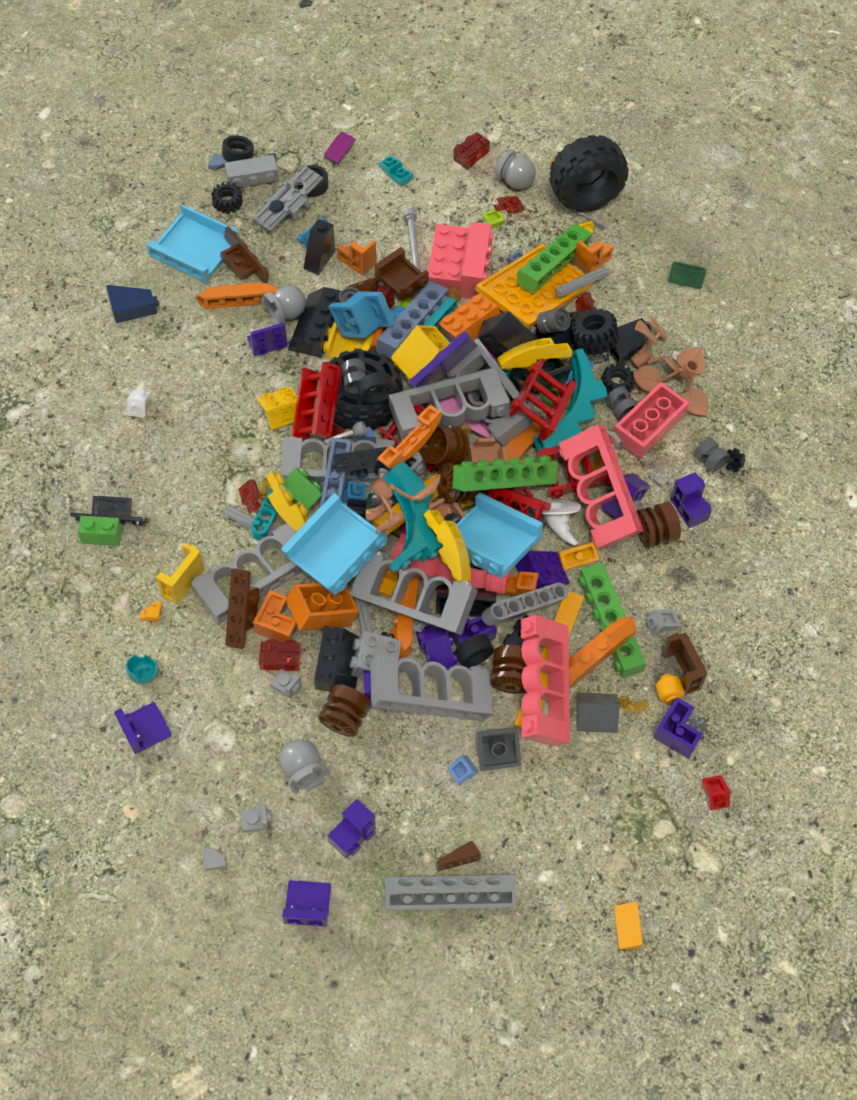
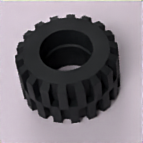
(595, 331)

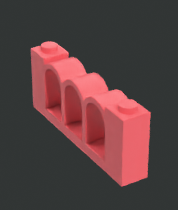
(573, 451)
(436, 567)
(535, 724)

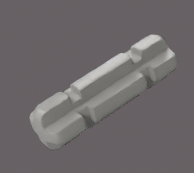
(419, 625)

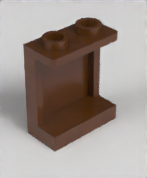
(401, 274)
(689, 661)

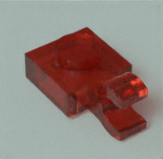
(509, 203)
(249, 494)

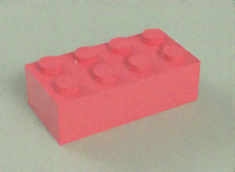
(448, 255)
(476, 258)
(651, 419)

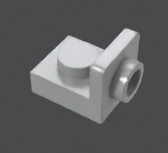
(662, 620)
(286, 683)
(255, 819)

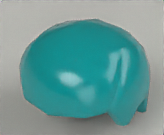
(141, 669)

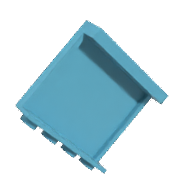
(192, 244)
(497, 535)
(334, 545)

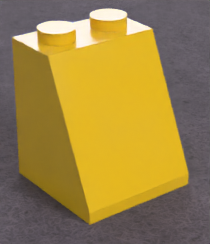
(419, 349)

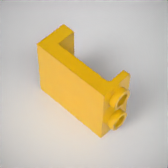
(337, 344)
(179, 583)

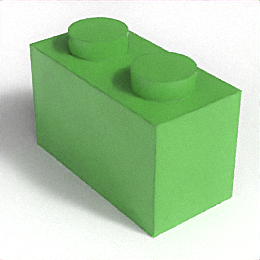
(303, 488)
(100, 530)

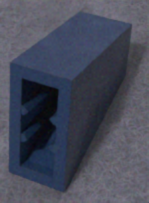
(131, 302)

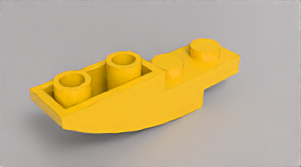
(528, 353)
(293, 514)
(454, 550)

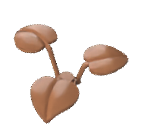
(643, 355)
(691, 364)
(384, 492)

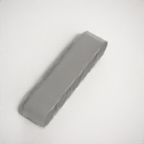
(524, 604)

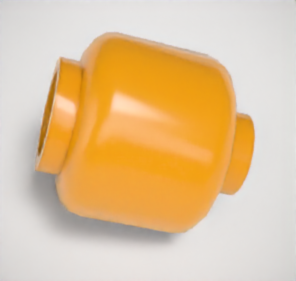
(669, 688)

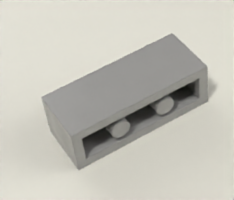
(252, 171)

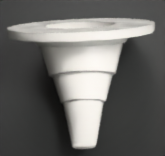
(559, 516)

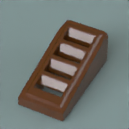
(463, 855)

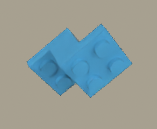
(362, 314)

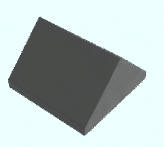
(597, 712)
(498, 748)

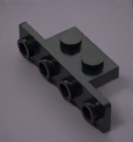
(360, 462)
(114, 508)

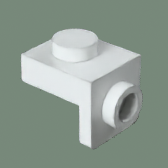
(137, 403)

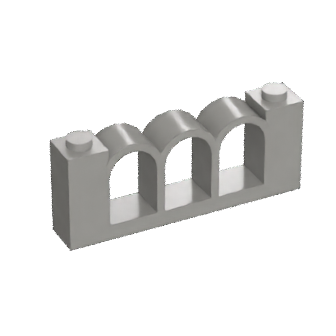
(486, 381)
(504, 427)
(295, 450)
(213, 598)
(456, 608)
(386, 694)

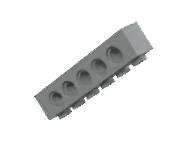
(450, 892)

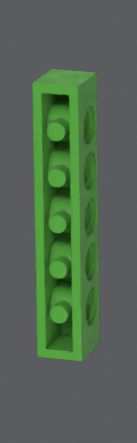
(552, 259)
(504, 473)
(606, 593)

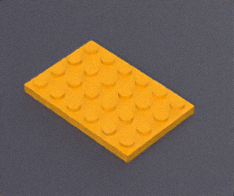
(524, 305)

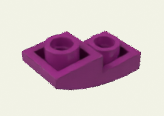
(339, 147)

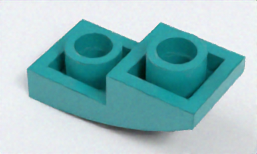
(395, 171)

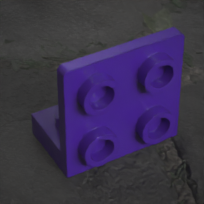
(268, 339)
(546, 565)
(143, 727)
(307, 903)

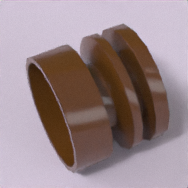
(446, 445)
(445, 486)
(659, 525)
(508, 669)
(344, 710)

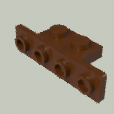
(240, 258)
(241, 607)

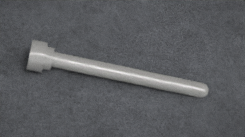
(410, 217)

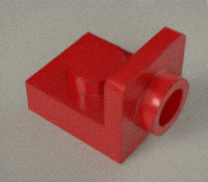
(717, 792)

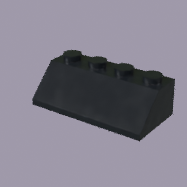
(314, 323)

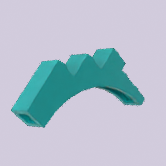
(580, 410)
(420, 540)

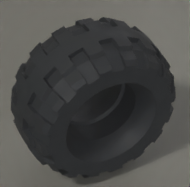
(588, 173)
(349, 406)

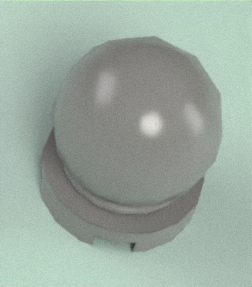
(515, 170)
(286, 304)
(302, 765)

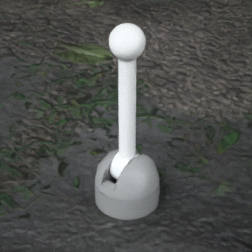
(358, 429)

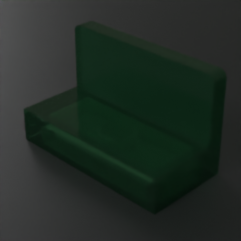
(687, 274)

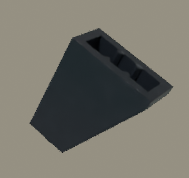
(319, 247)
(629, 342)

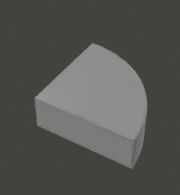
(213, 859)

